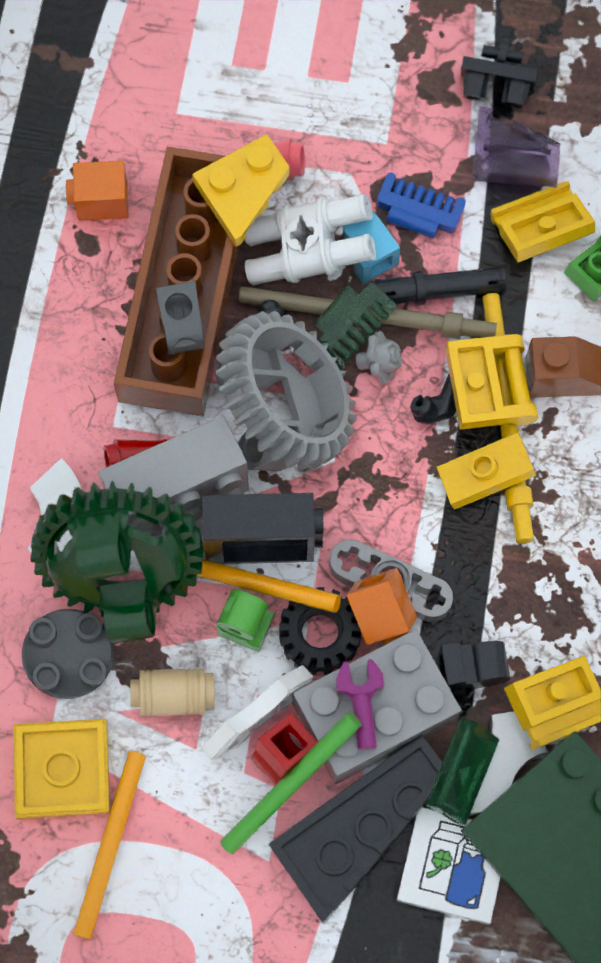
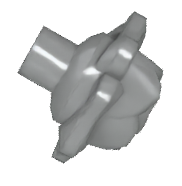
(381, 357)

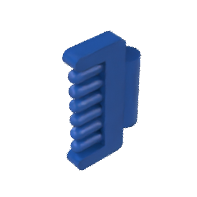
(416, 215)

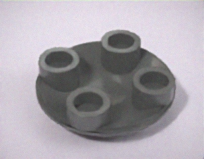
(67, 653)

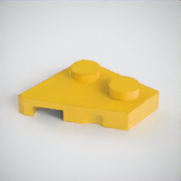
(242, 184)

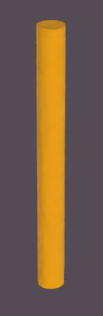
(270, 586)
(109, 845)

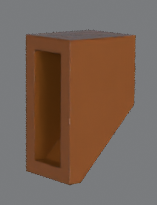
(563, 367)

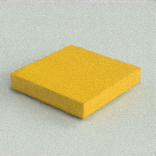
(61, 769)

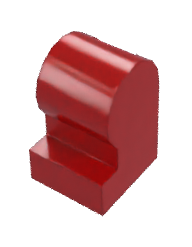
(277, 753)

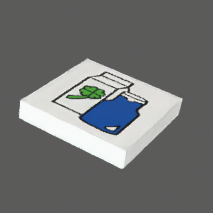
(447, 871)

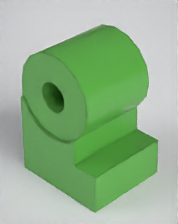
(245, 620)

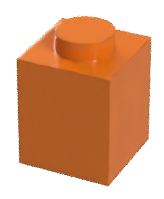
(98, 190)
(382, 607)

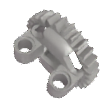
(255, 362)

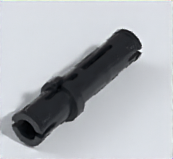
(443, 285)

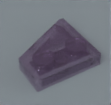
(513, 153)

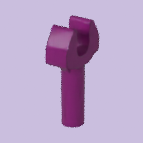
(361, 700)

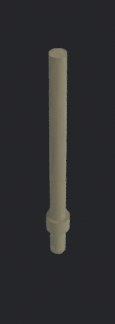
(450, 324)

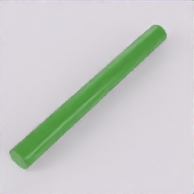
(291, 783)

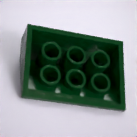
(548, 844)

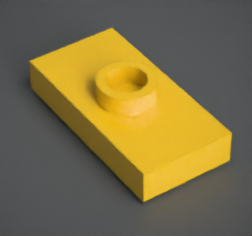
(486, 471)

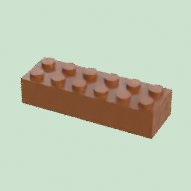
(180, 247)

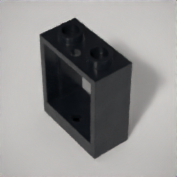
(261, 528)

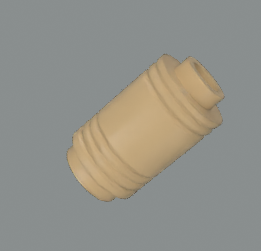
(173, 692)

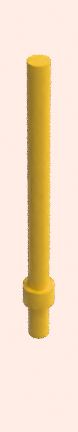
(518, 496)

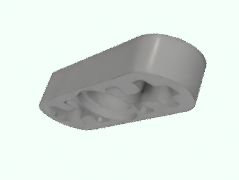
(425, 584)

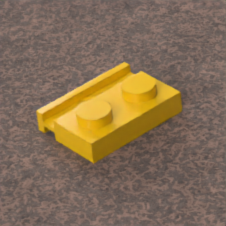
(542, 221)
(556, 701)

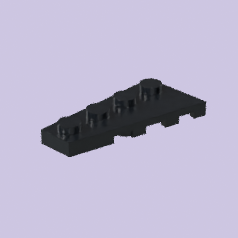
(351, 831)

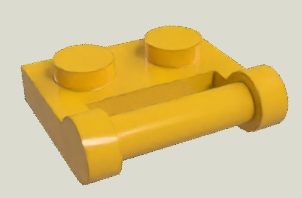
(477, 382)

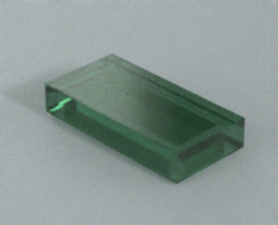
(463, 771)

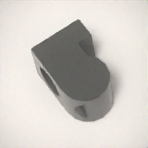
(180, 317)

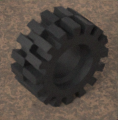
(315, 658)

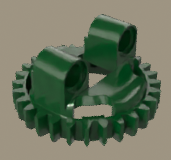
(103, 549)

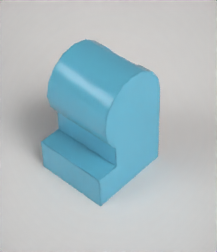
(386, 248)

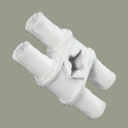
(321, 250)

